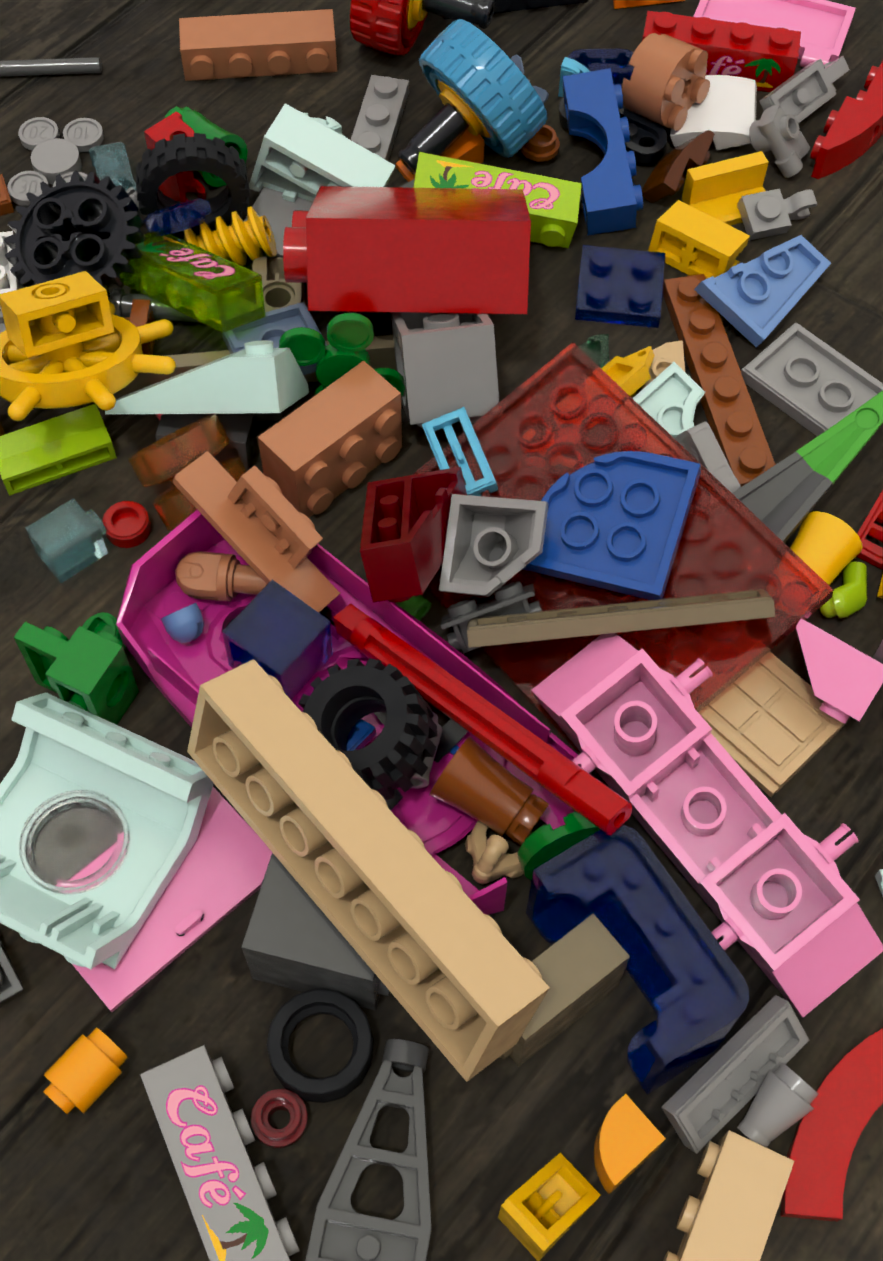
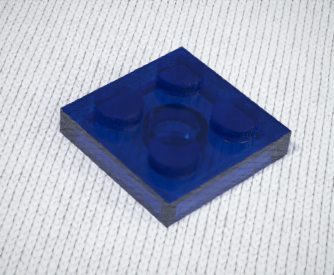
(620, 286)

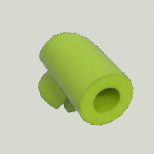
(851, 595)

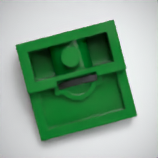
(83, 670)

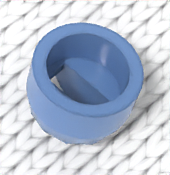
(184, 624)

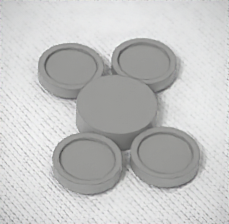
(51, 154)

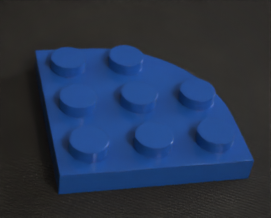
(618, 522)

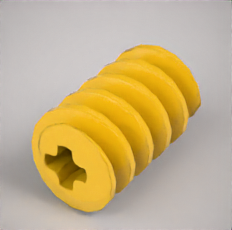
(236, 240)

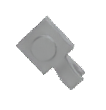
(770, 214)

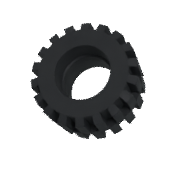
(368, 689)

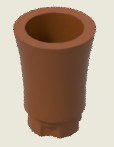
(489, 792)

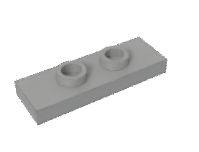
(735, 1074)

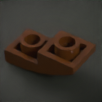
(671, 170)

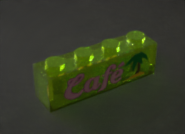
(196, 282)

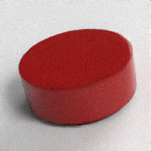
(126, 524)

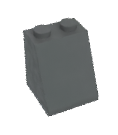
(299, 947)

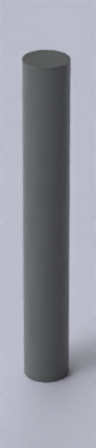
(60, 66)

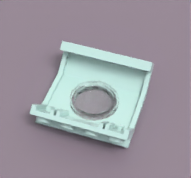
(70, 800)

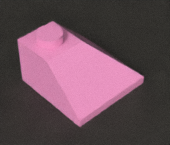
(839, 673)

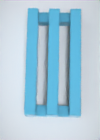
(472, 487)

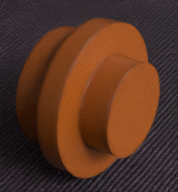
(542, 145)

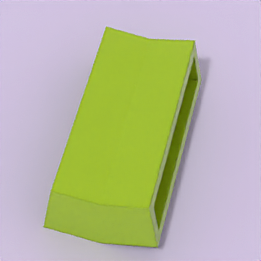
(54, 449)

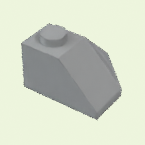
(490, 542)

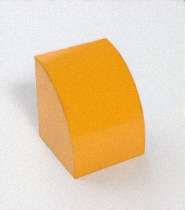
(623, 1143)

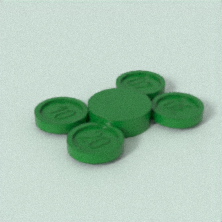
(348, 338)

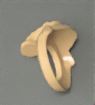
(490, 856)

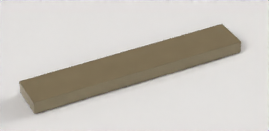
(620, 617)

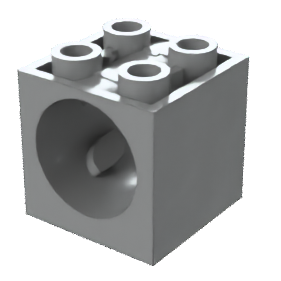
(445, 364)

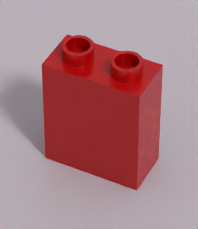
(412, 250)

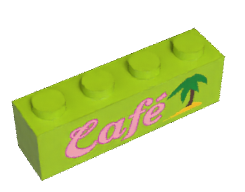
(549, 200)

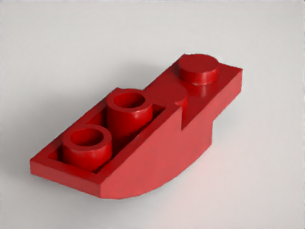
(851, 128)

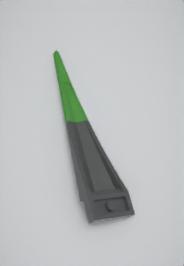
(797, 483)

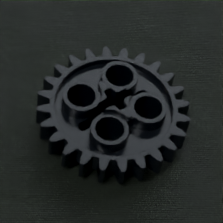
(76, 233)

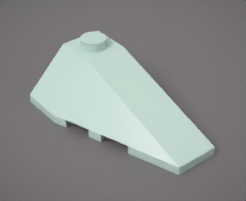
(240, 383)

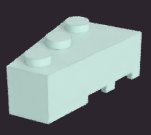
(305, 154)

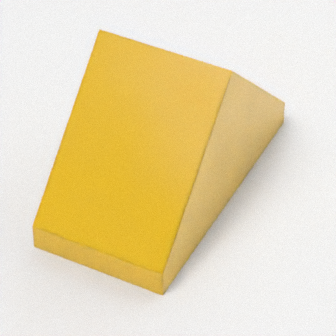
(547, 1206)

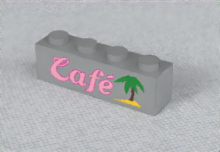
(213, 1163)

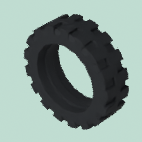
(193, 154)

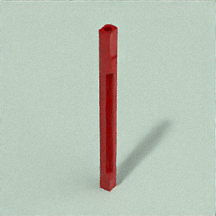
(487, 722)

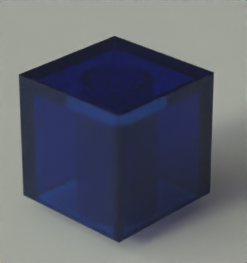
(281, 636)

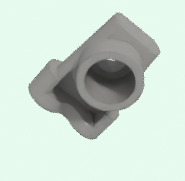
(782, 136)

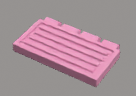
(821, 22)

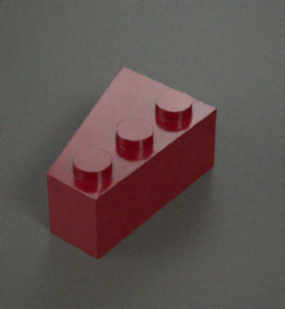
(406, 531)

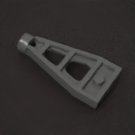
(349, 1236)

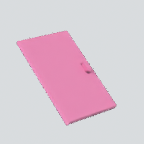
(211, 882)

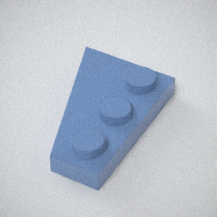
(765, 289)

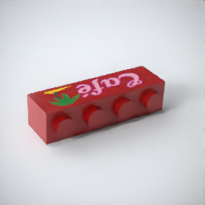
(734, 48)

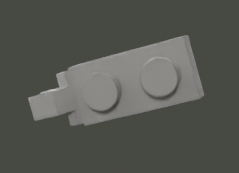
(807, 88)

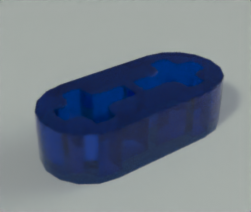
(600, 59)

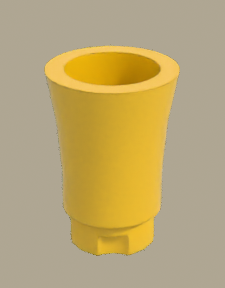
(826, 544)

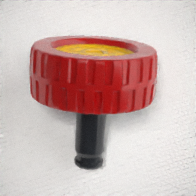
(396, 24)

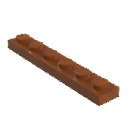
(718, 374)

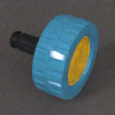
(479, 94)

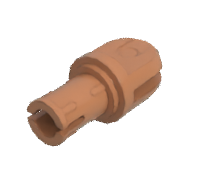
(216, 576)

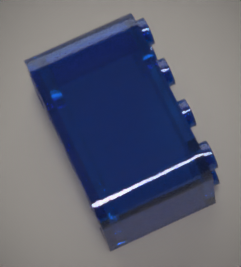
(668, 944)

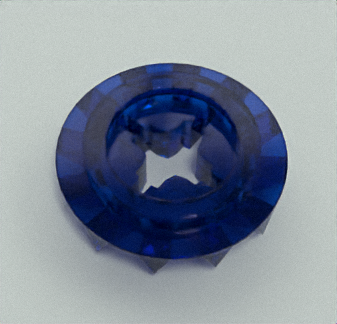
(178, 217)

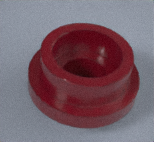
(268, 1104)

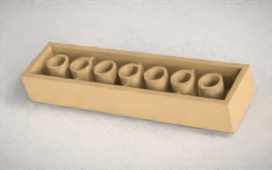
(365, 869)

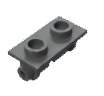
(508, 600)

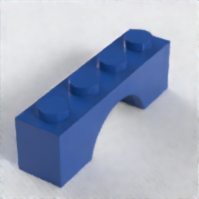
(593, 113)

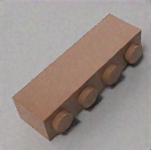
(258, 44)

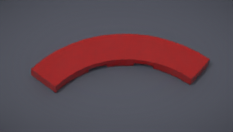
(831, 1131)

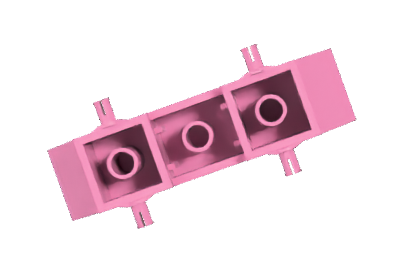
(711, 820)

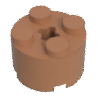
(666, 80)

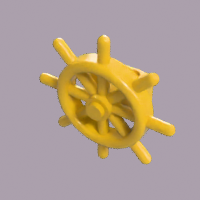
(71, 347)

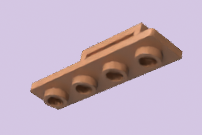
(259, 526)

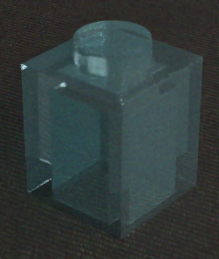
(68, 539)

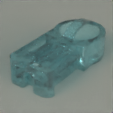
(113, 162)

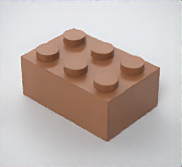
(333, 439)

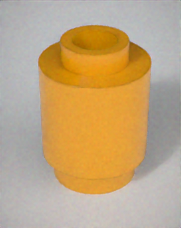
(84, 1071)

